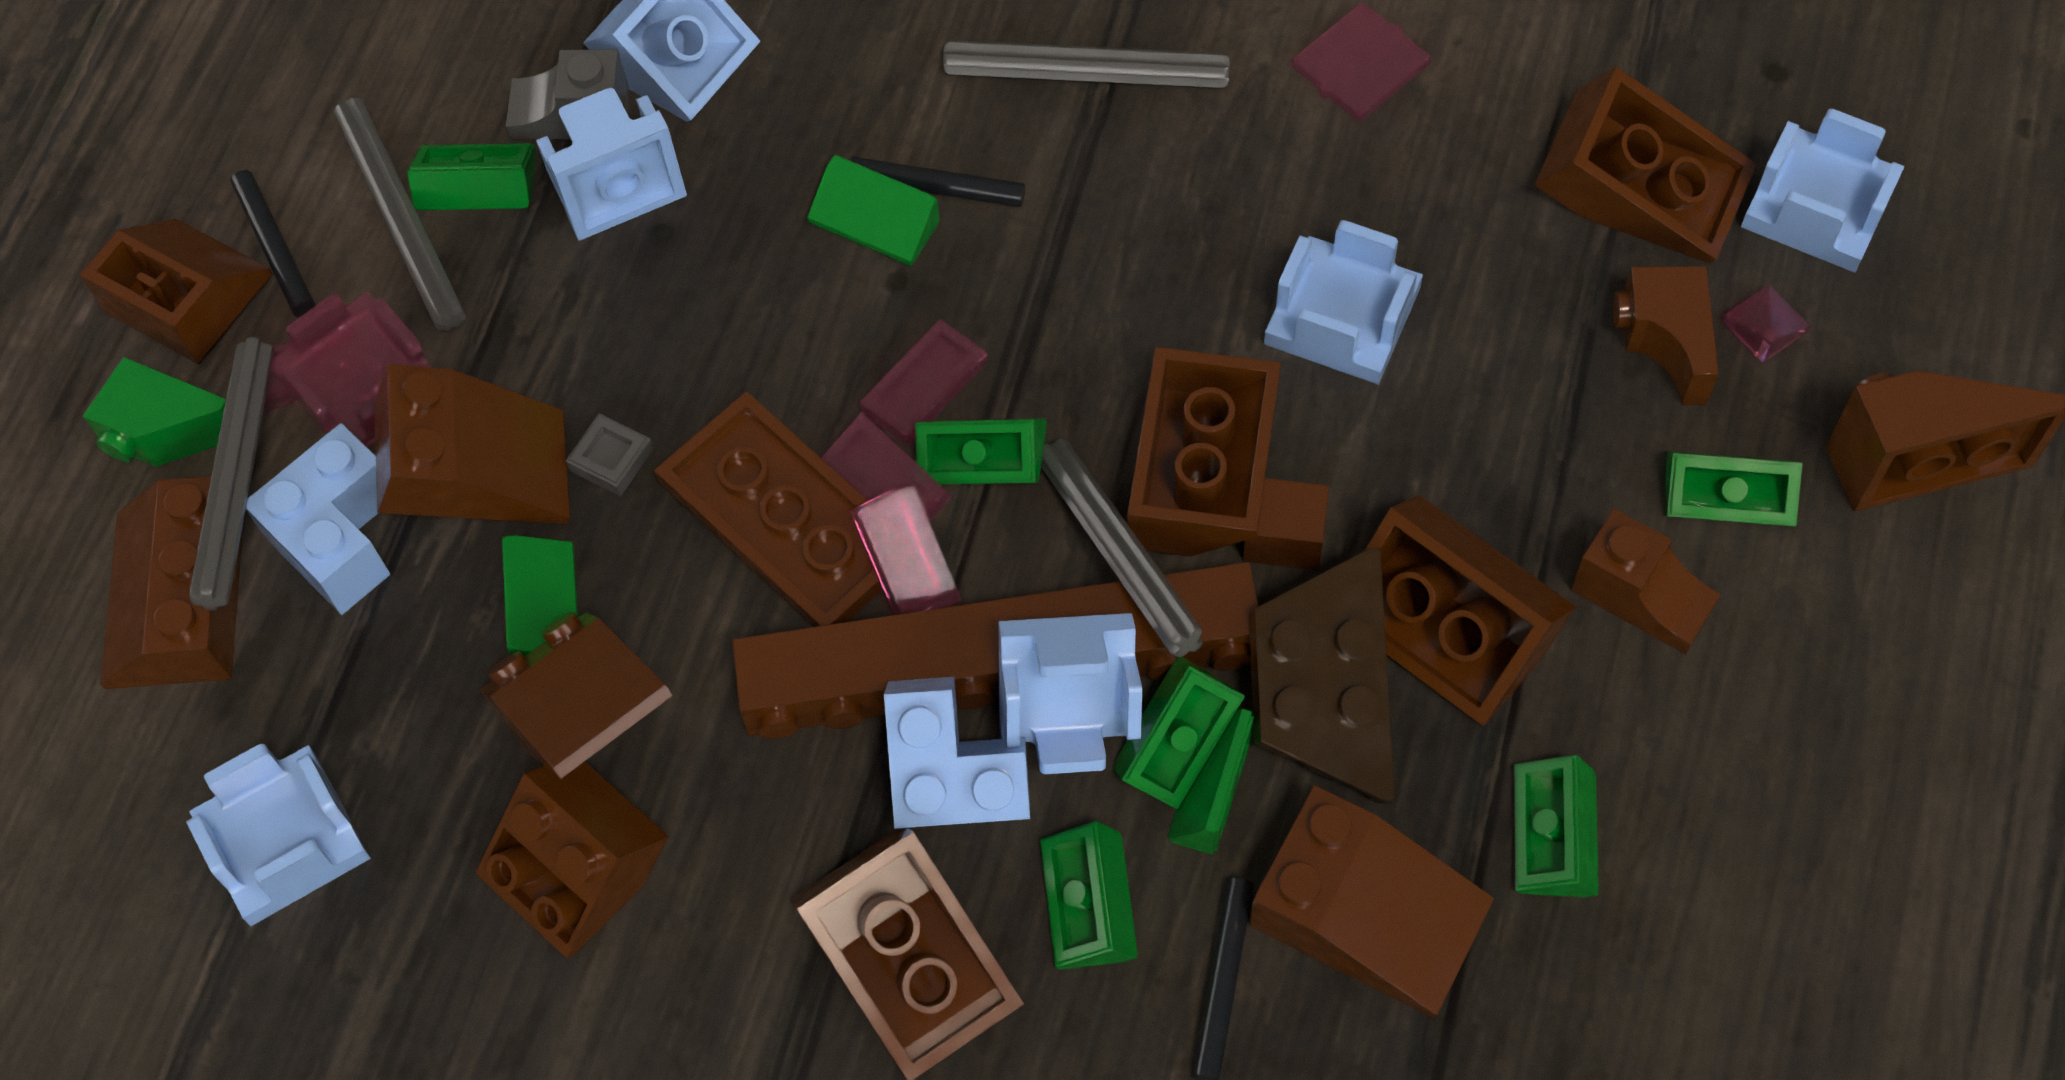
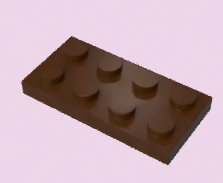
(776, 510)

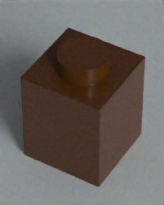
(1289, 525)

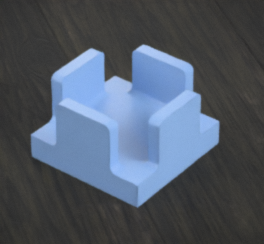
(614, 163)
(1825, 189)
(1343, 301)
(1069, 688)
(274, 830)

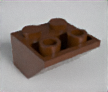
(173, 284)
(570, 854)

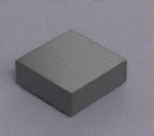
(609, 454)

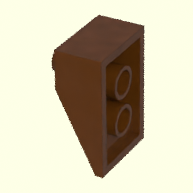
(1645, 168)
(1936, 433)
(467, 449)
(572, 692)
(1370, 903)
(907, 952)

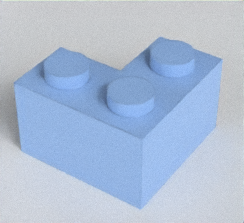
(316, 516)
(938, 776)

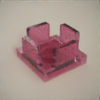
(341, 360)

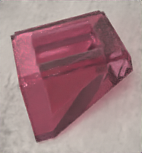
(1765, 323)

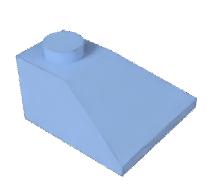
(675, 49)

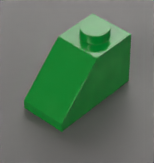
(153, 416)

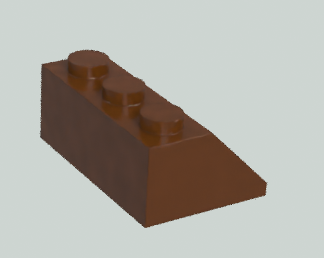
(1202, 451)
(1461, 609)
(151, 623)

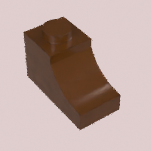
(1671, 321)
(1643, 582)

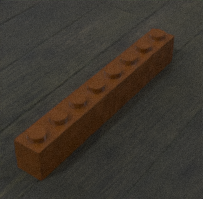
(842, 669)

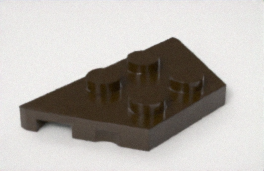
(1326, 677)

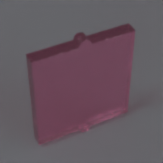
(1361, 61)

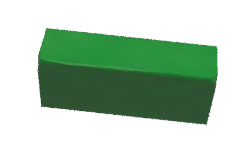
(472, 176)
(874, 210)
(981, 450)
(1732, 488)
(536, 588)
(1178, 732)
(1206, 806)
(1556, 828)
(1088, 897)

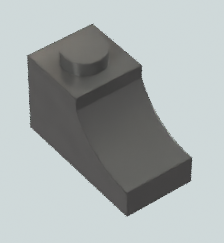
(579, 73)

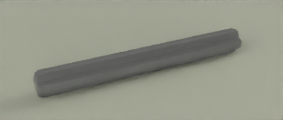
(1086, 63)
(399, 215)
(231, 475)
(1121, 549)

